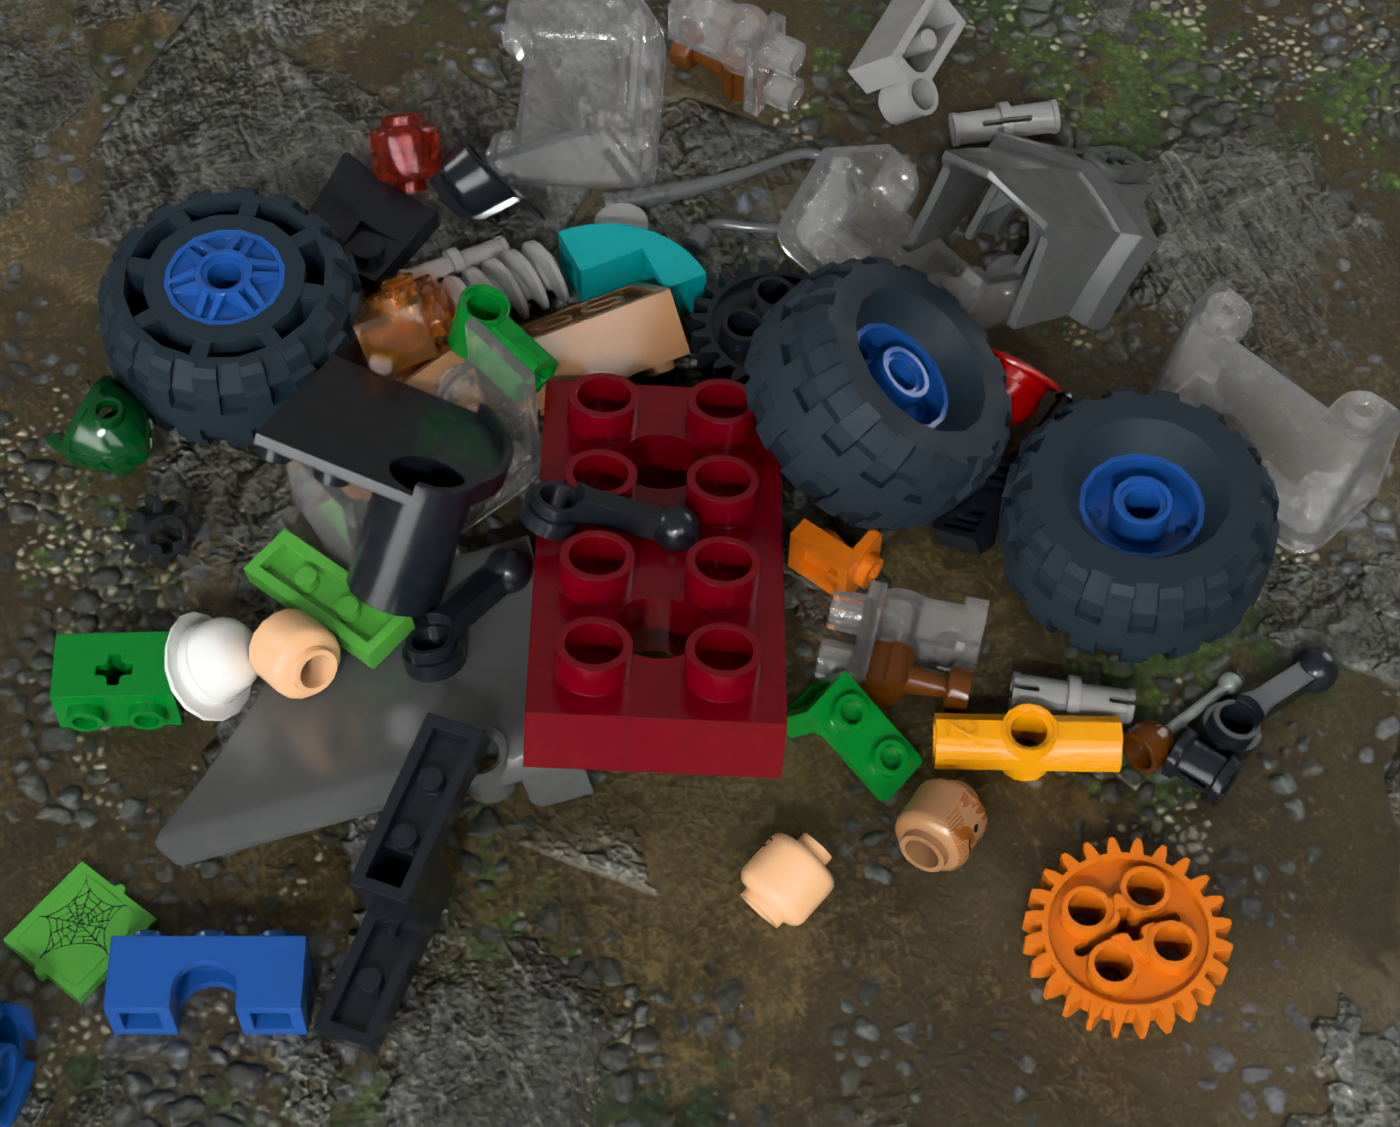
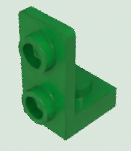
(855, 731)

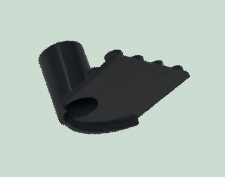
(415, 456)

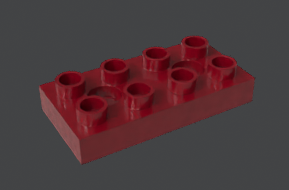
(620, 594)

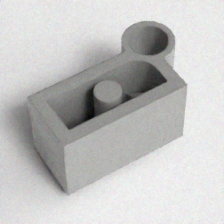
(906, 55)

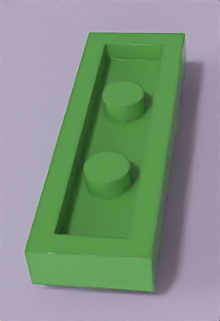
(314, 583)

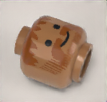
(940, 825)

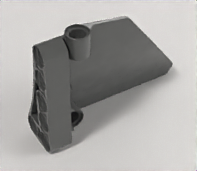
(343, 748)

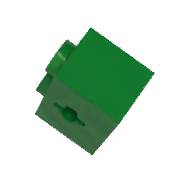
(112, 681)

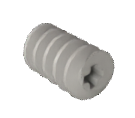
(518, 276)

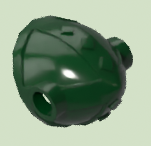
(109, 443)

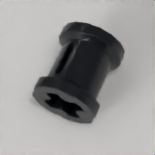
(1202, 767)

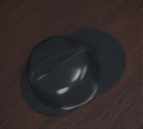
(473, 187)

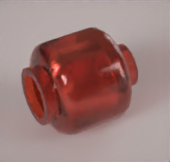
(405, 151)

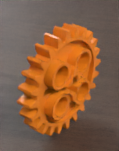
(1152, 984)

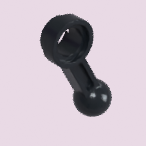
(671, 527)
(504, 573)
(1310, 670)

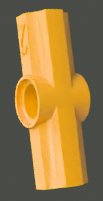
(1063, 742)

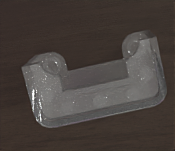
(585, 94)
(858, 208)
(1320, 456)

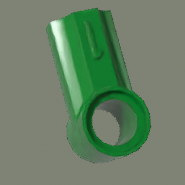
(492, 311)

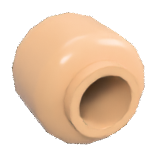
(294, 653)
(787, 879)

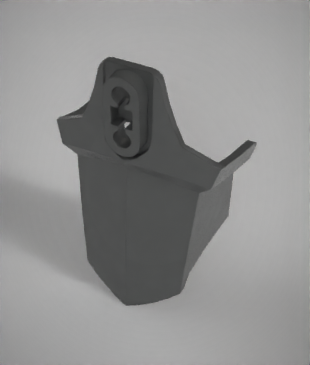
(1081, 219)

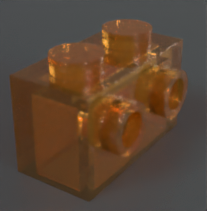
(404, 323)

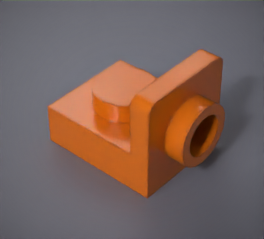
(829, 562)

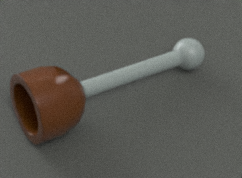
(1150, 743)

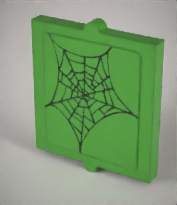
(72, 931)

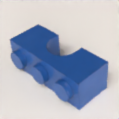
(157, 974)

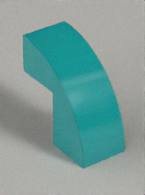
(614, 255)

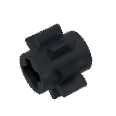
(166, 542)

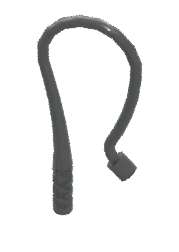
(677, 190)

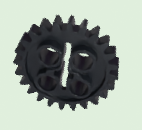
(730, 314)

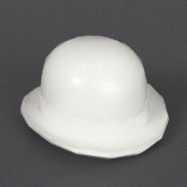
(209, 665)

